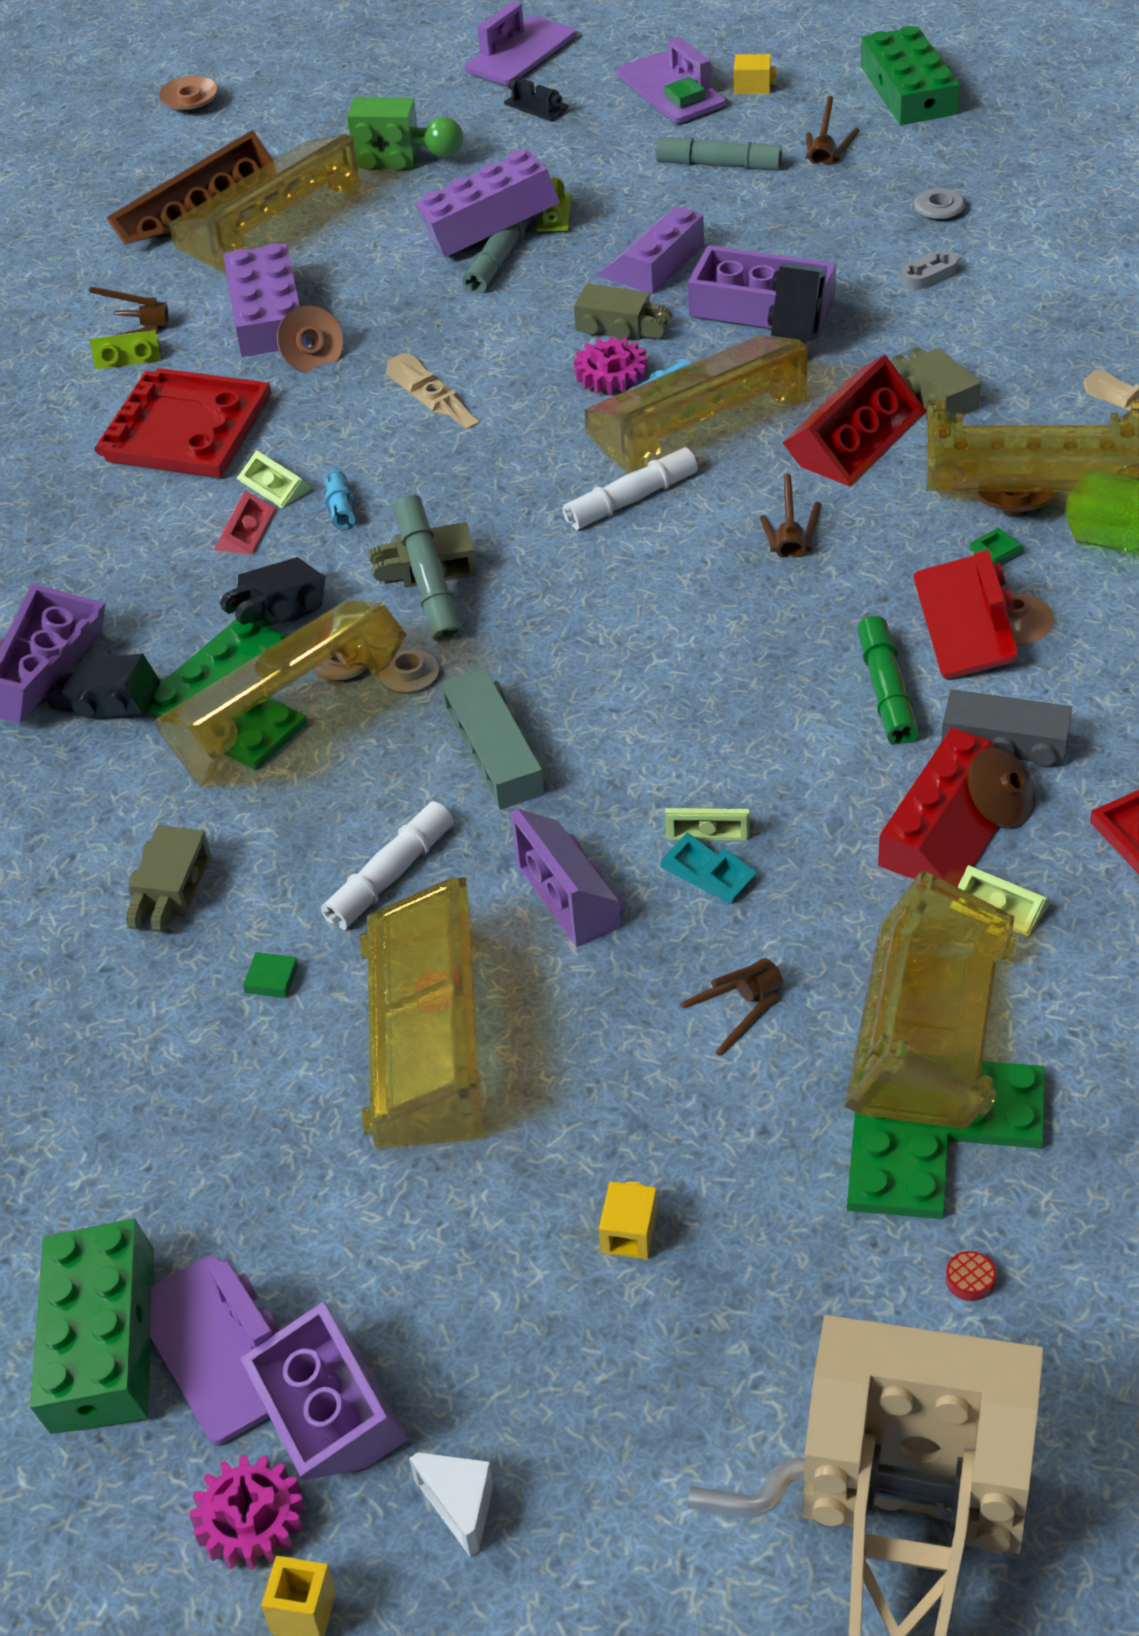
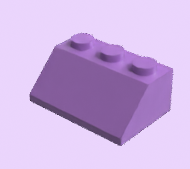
(658, 251)
(565, 878)
(323, 1396)

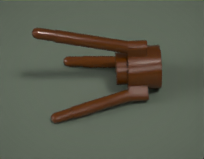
(824, 147)
(151, 313)
(790, 536)
(753, 982)

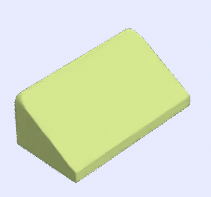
(272, 480)
(707, 823)
(1013, 899)

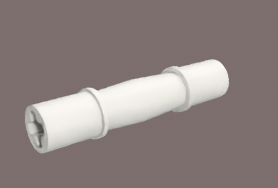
(630, 488)
(387, 865)

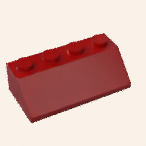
(856, 423)
(937, 819)

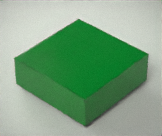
(684, 92)
(1000, 546)
(270, 975)

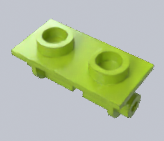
(558, 216)
(125, 349)

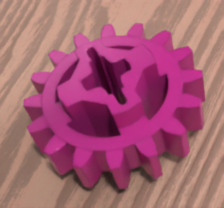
(611, 365)
(268, 1518)

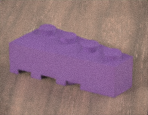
(43, 644)

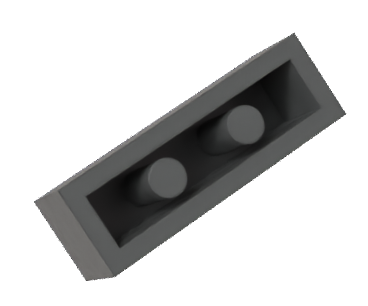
(1020, 726)

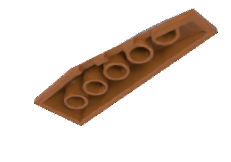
(154, 211)

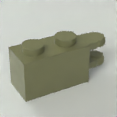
(619, 313)
(939, 378)
(452, 545)
(167, 876)

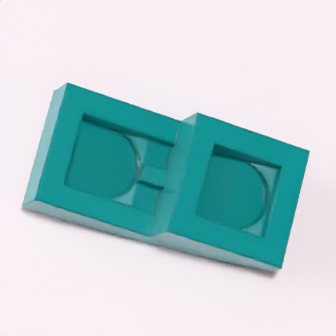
(715, 873)

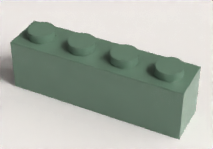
(494, 738)

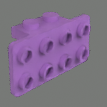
(515, 46)
(653, 72)
(201, 1330)

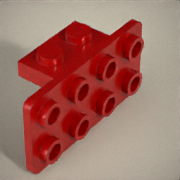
(967, 614)

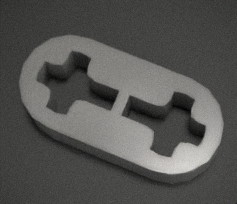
(929, 270)

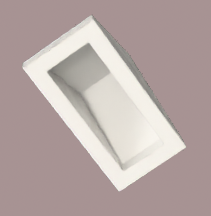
(458, 1492)

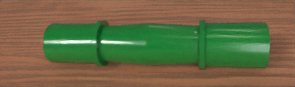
(887, 680)

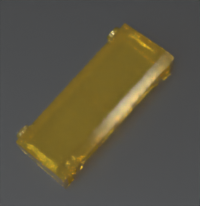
(223, 220)
(635, 420)
(1024, 455)
(204, 724)
(929, 1007)
(422, 1020)

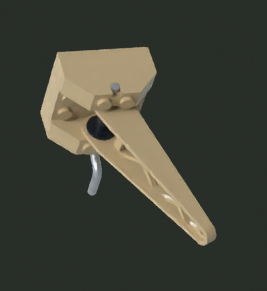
(962, 1456)

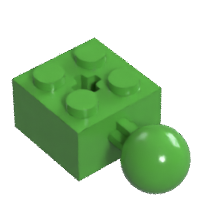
(389, 136)

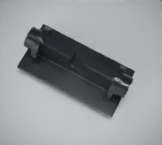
(544, 103)

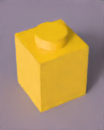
(753, 74)
(628, 1219)
(298, 1597)

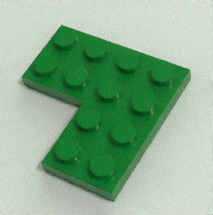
(259, 730)
(902, 1163)

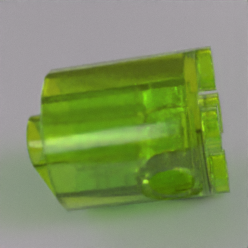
(1105, 510)

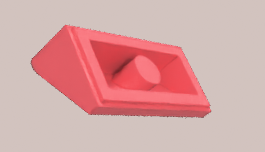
(246, 525)

